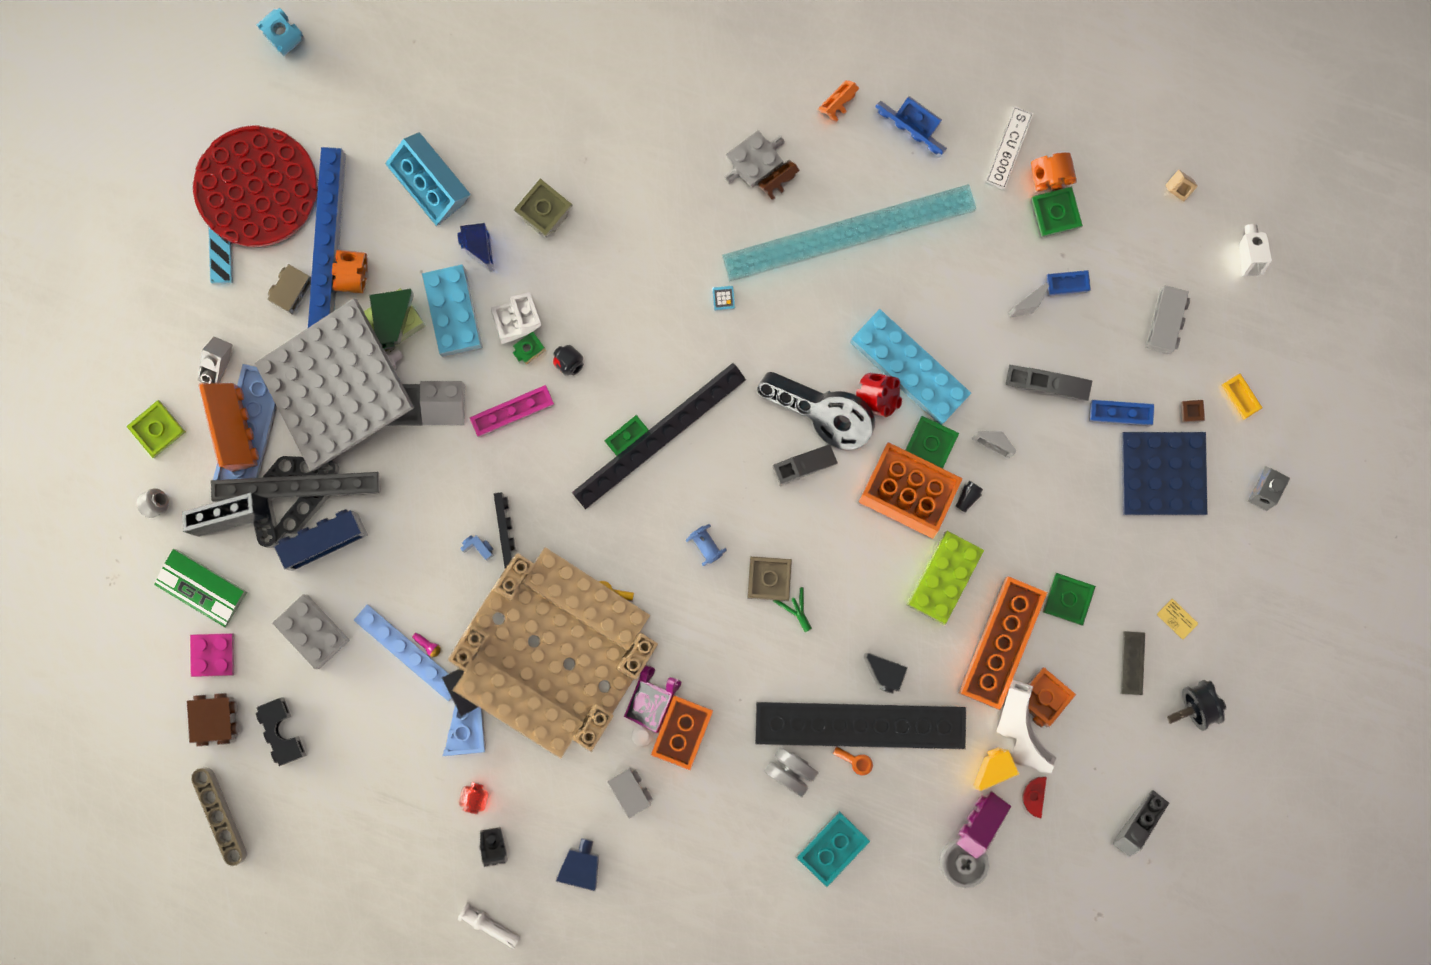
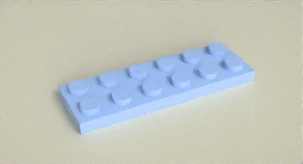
(261, 413)

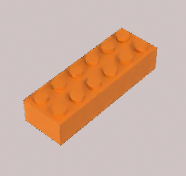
(1002, 642)

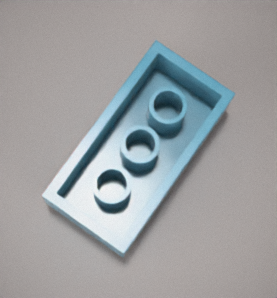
(452, 310)

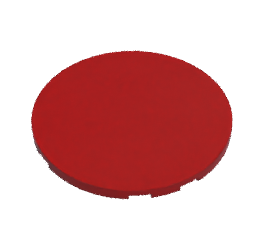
(255, 186)

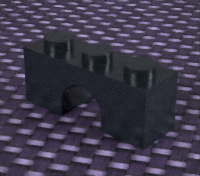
(271, 716)

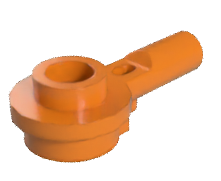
(861, 764)

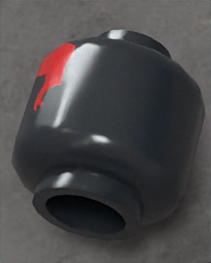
(568, 360)

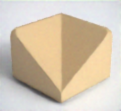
(1181, 185)

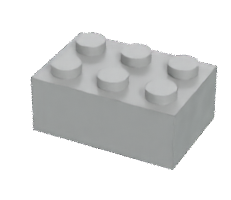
(311, 631)

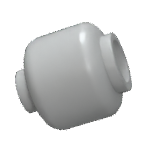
(152, 503)

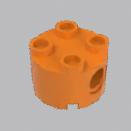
(1053, 172)
(350, 271)

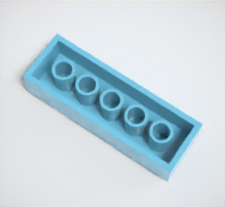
(918, 371)

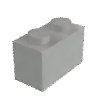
(629, 792)

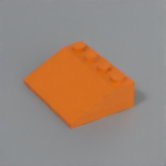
(229, 426)
(910, 490)

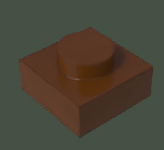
(1192, 411)

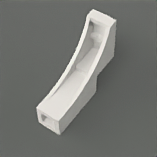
(1016, 724)

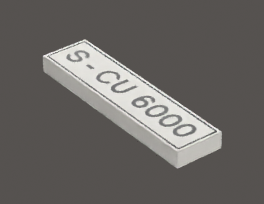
(1009, 148)

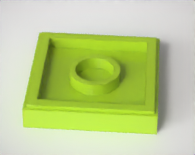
(155, 429)

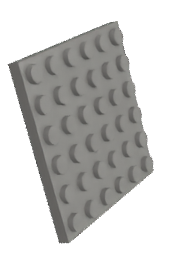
(334, 385)

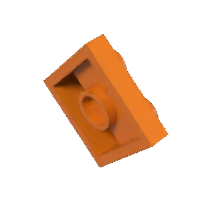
(1048, 698)

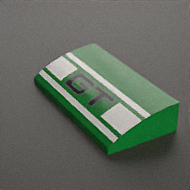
(200, 587)

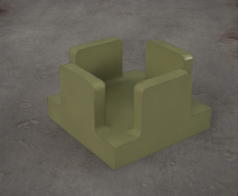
(543, 208)

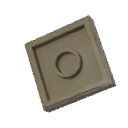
(769, 578)

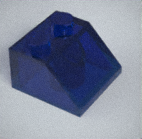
(477, 244)

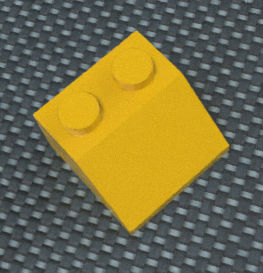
(995, 768)

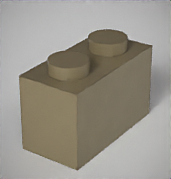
(289, 288)

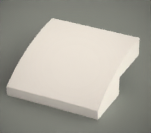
(516, 318)

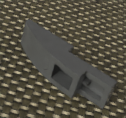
(1049, 382)

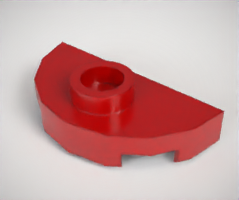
(1034, 796)

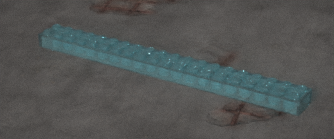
(849, 232)

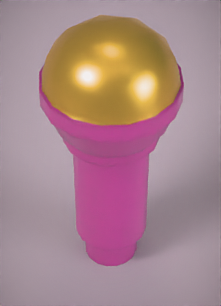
(432, 648)

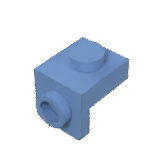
(482, 546)

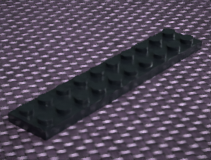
(860, 725)

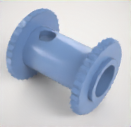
(707, 547)

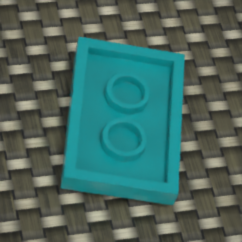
(833, 849)

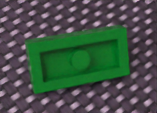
(626, 435)

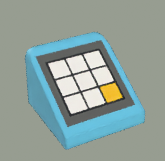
(723, 298)

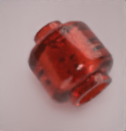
(473, 798)

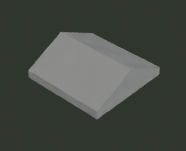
(1030, 303)
(996, 441)

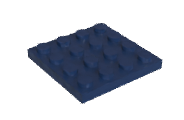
(1164, 473)

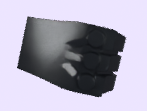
(492, 847)

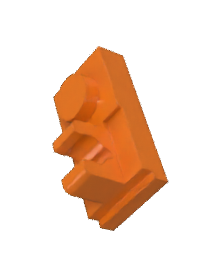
(842, 95)

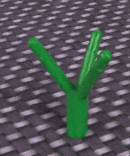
(799, 613)

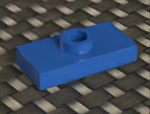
(1068, 282)

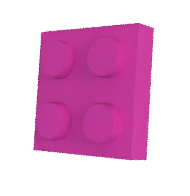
(212, 654)

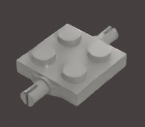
(754, 159)

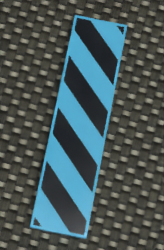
(220, 259)

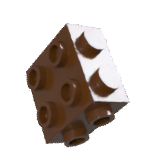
(212, 719)

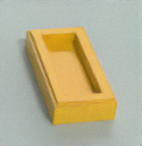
(1242, 396)

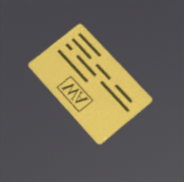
(1177, 619)

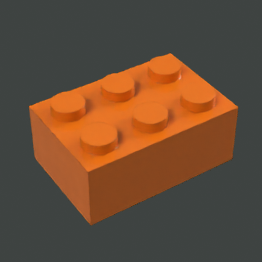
(682, 732)

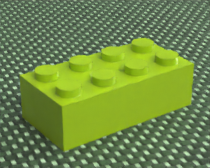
(945, 577)

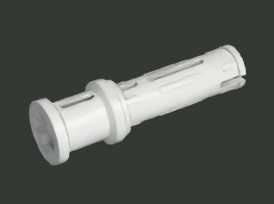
(480, 921)

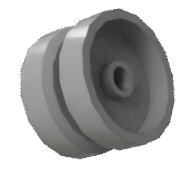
(791, 771)
(960, 875)

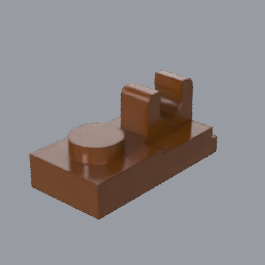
(784, 173)

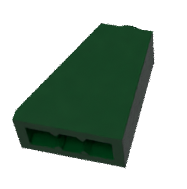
(390, 315)

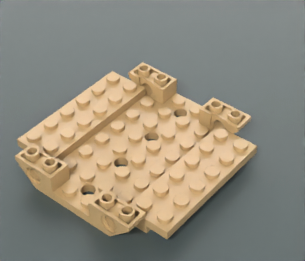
(572, 620)

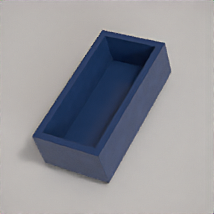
(320, 540)

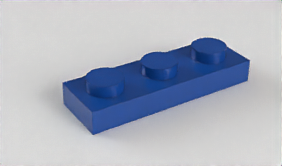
(1121, 412)

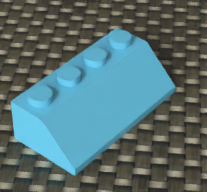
(427, 178)

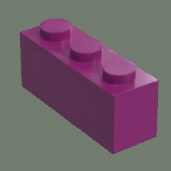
(983, 824)

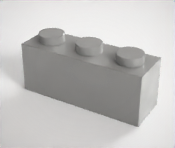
(1168, 319)

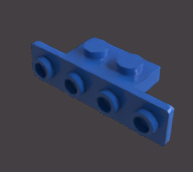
(916, 120)

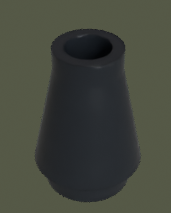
(969, 495)

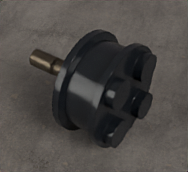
(1201, 705)

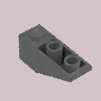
(804, 464)
(1141, 824)

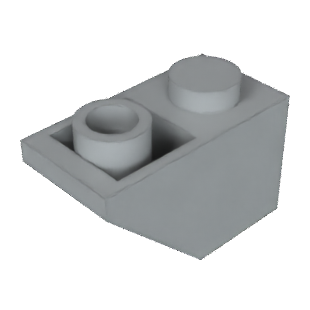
(214, 360)

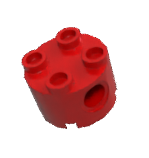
(880, 393)

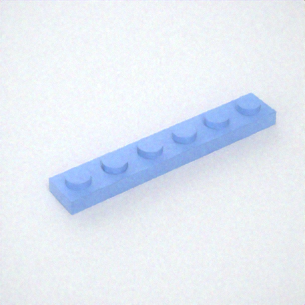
(403, 649)

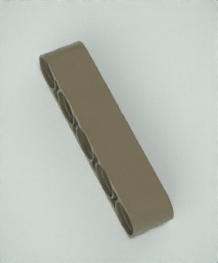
(219, 805)

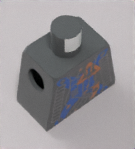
(1269, 487)

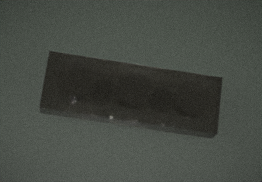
(1132, 663)

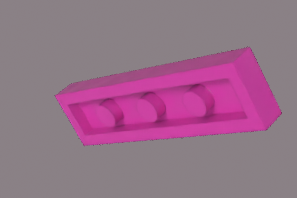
(511, 411)

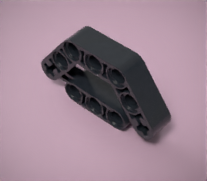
(278, 531)

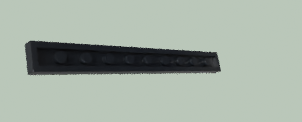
(659, 435)

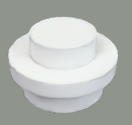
(642, 736)

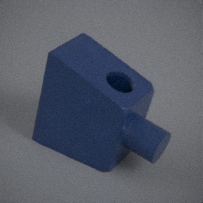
(580, 867)

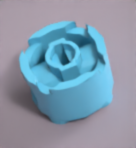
(272, 22)

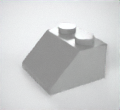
(442, 402)

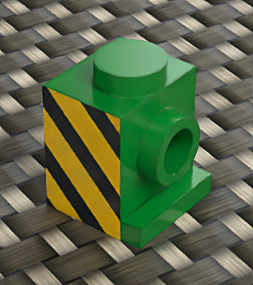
(536, 348)

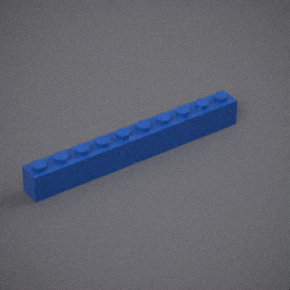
(326, 232)

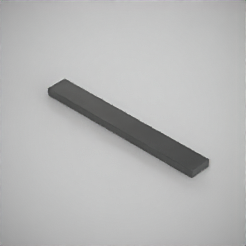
(297, 486)

